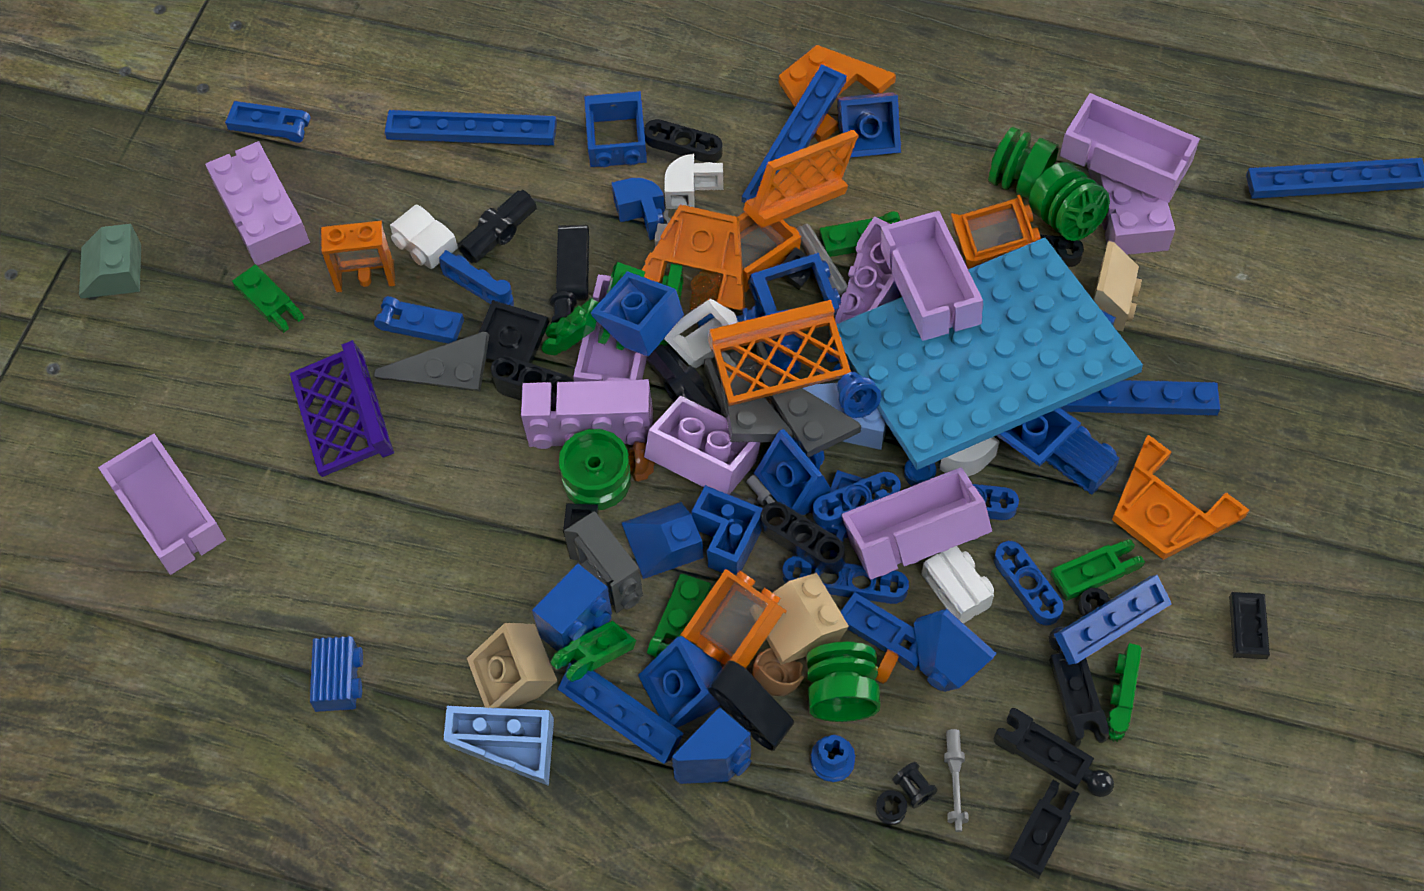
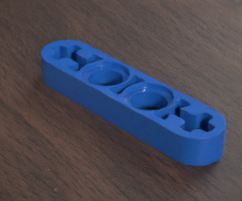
(844, 585)

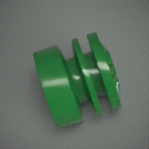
(1019, 162)
(1069, 201)
(843, 682)

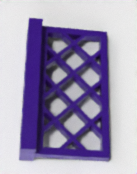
(366, 406)

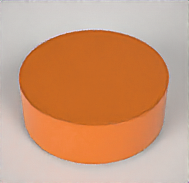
(886, 666)

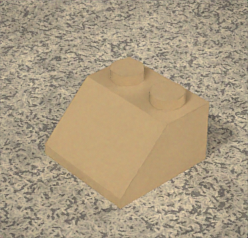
(1117, 285)
(809, 619)
(511, 667)

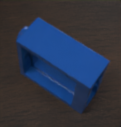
(599, 109)
(761, 292)

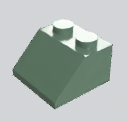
(110, 262)

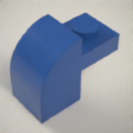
(639, 199)

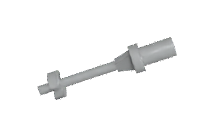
(765, 498)
(954, 759)

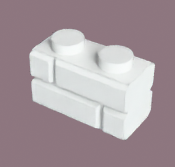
(958, 584)

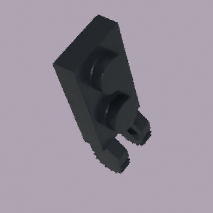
(1042, 832)

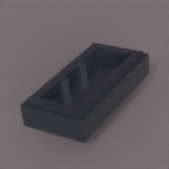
(1249, 625)

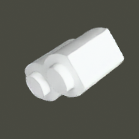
(422, 236)

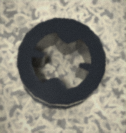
(1092, 593)
(889, 819)

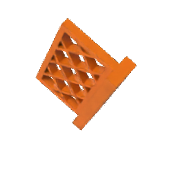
(798, 193)
(771, 327)

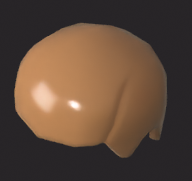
(774, 677)

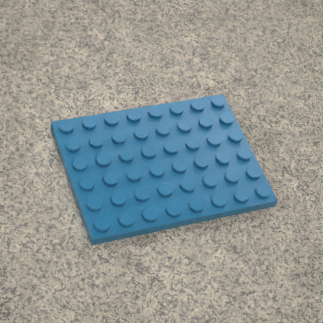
(1032, 354)

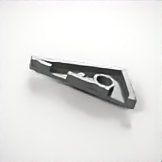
(449, 366)
(752, 419)
(812, 420)

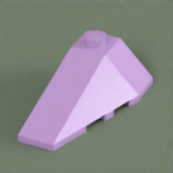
(870, 277)

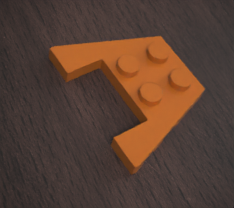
(800, 74)
(705, 243)
(1162, 516)

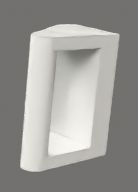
(695, 346)

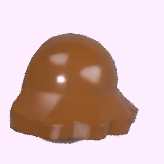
(639, 465)

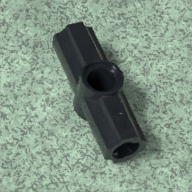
(497, 226)
(679, 378)

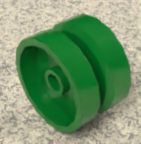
(595, 468)

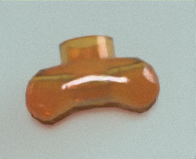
(704, 287)

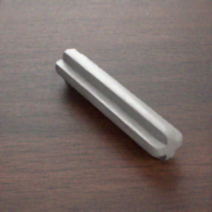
(812, 245)

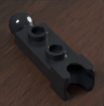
(1077, 696)
(1052, 754)

